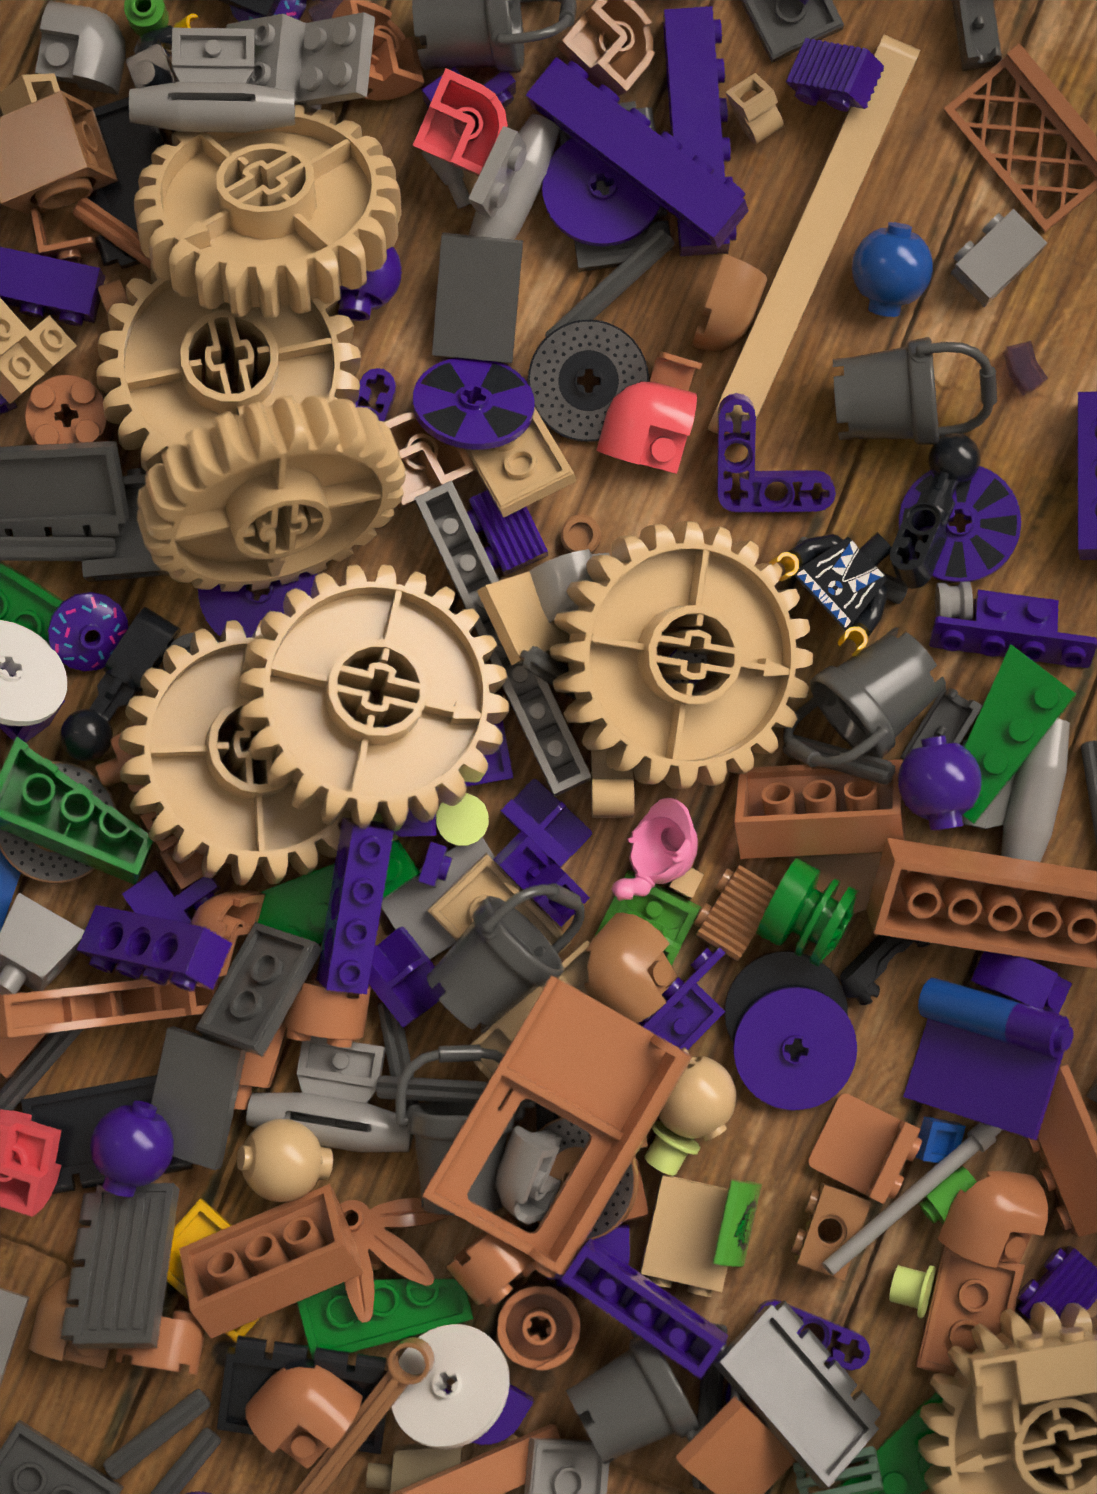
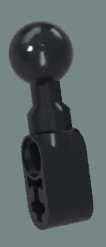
(952, 463)
(88, 731)

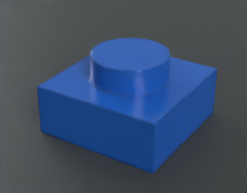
(939, 1138)

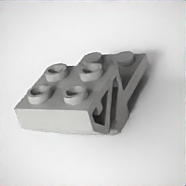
(314, 59)

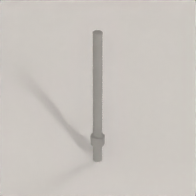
(979, 1138)

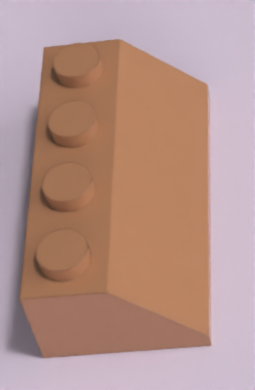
(815, 812)
(1069, 1155)
(269, 1261)

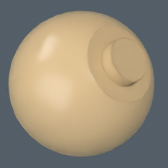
(700, 1100)
(283, 1160)

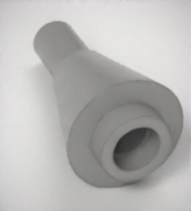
(450, 176)

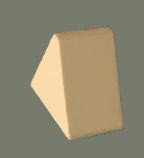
(687, 883)

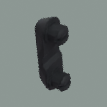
(861, 973)

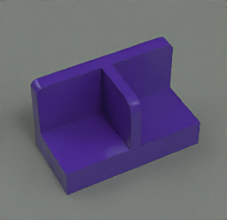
(547, 822)
(401, 977)

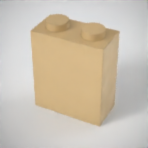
(685, 1236)

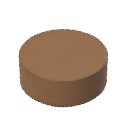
(580, 533)

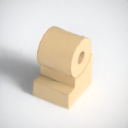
(759, 114)

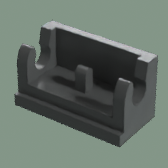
(977, 33)
(947, 717)

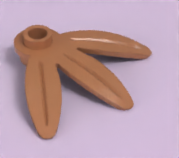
(390, 1249)

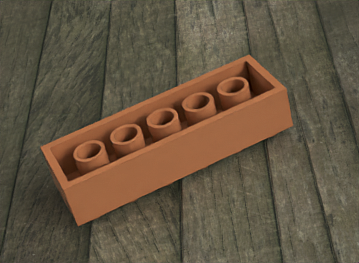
(985, 903)

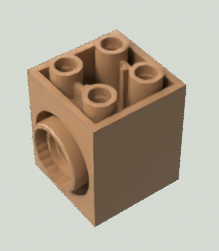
(52, 154)

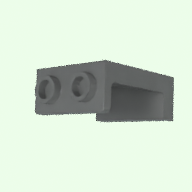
(132, 556)

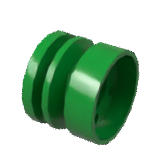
(807, 912)

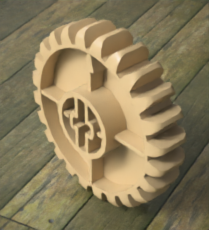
(269, 213)
(157, 374)
(270, 493)
(621, 679)
(430, 688)
(190, 786)
(1009, 1459)

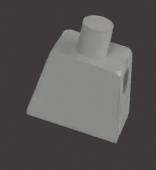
(34, 946)

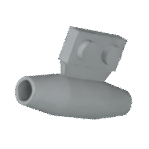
(212, 87)
(512, 178)
(1031, 798)
(335, 1099)

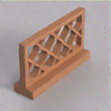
(1058, 113)

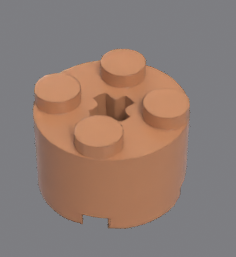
(54, 400)
(327, 1015)
(488, 1267)
(178, 1344)
(532, 1348)

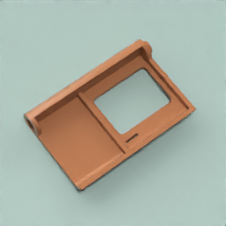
(589, 1071)

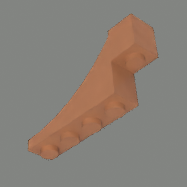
(98, 1006)

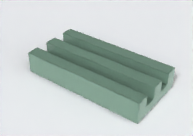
(872, 1468)

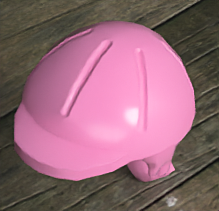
(660, 849)

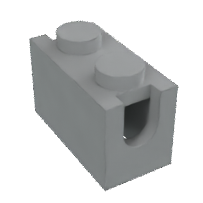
(998, 256)

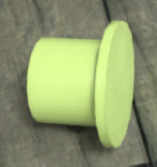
(463, 822)
(669, 1149)
(912, 1288)

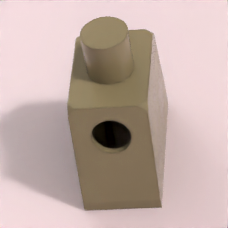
(411, 1465)

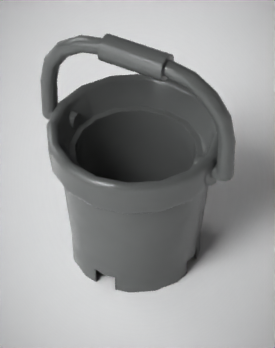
(479, 32)
(895, 393)
(870, 698)
(502, 957)
(440, 1122)
(634, 1402)

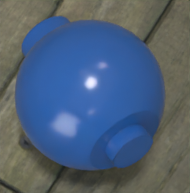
(892, 268)

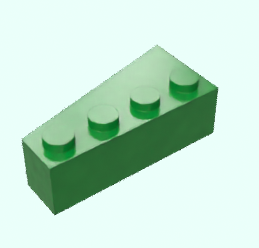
(67, 818)

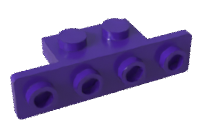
(1015, 620)
(687, 1006)

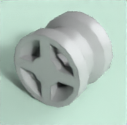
(954, 601)

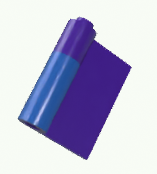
(987, 1057)

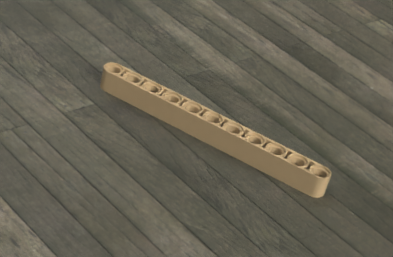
(817, 233)

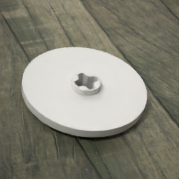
(38, 677)
(477, 1395)

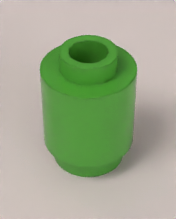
(142, 21)
(938, 1201)

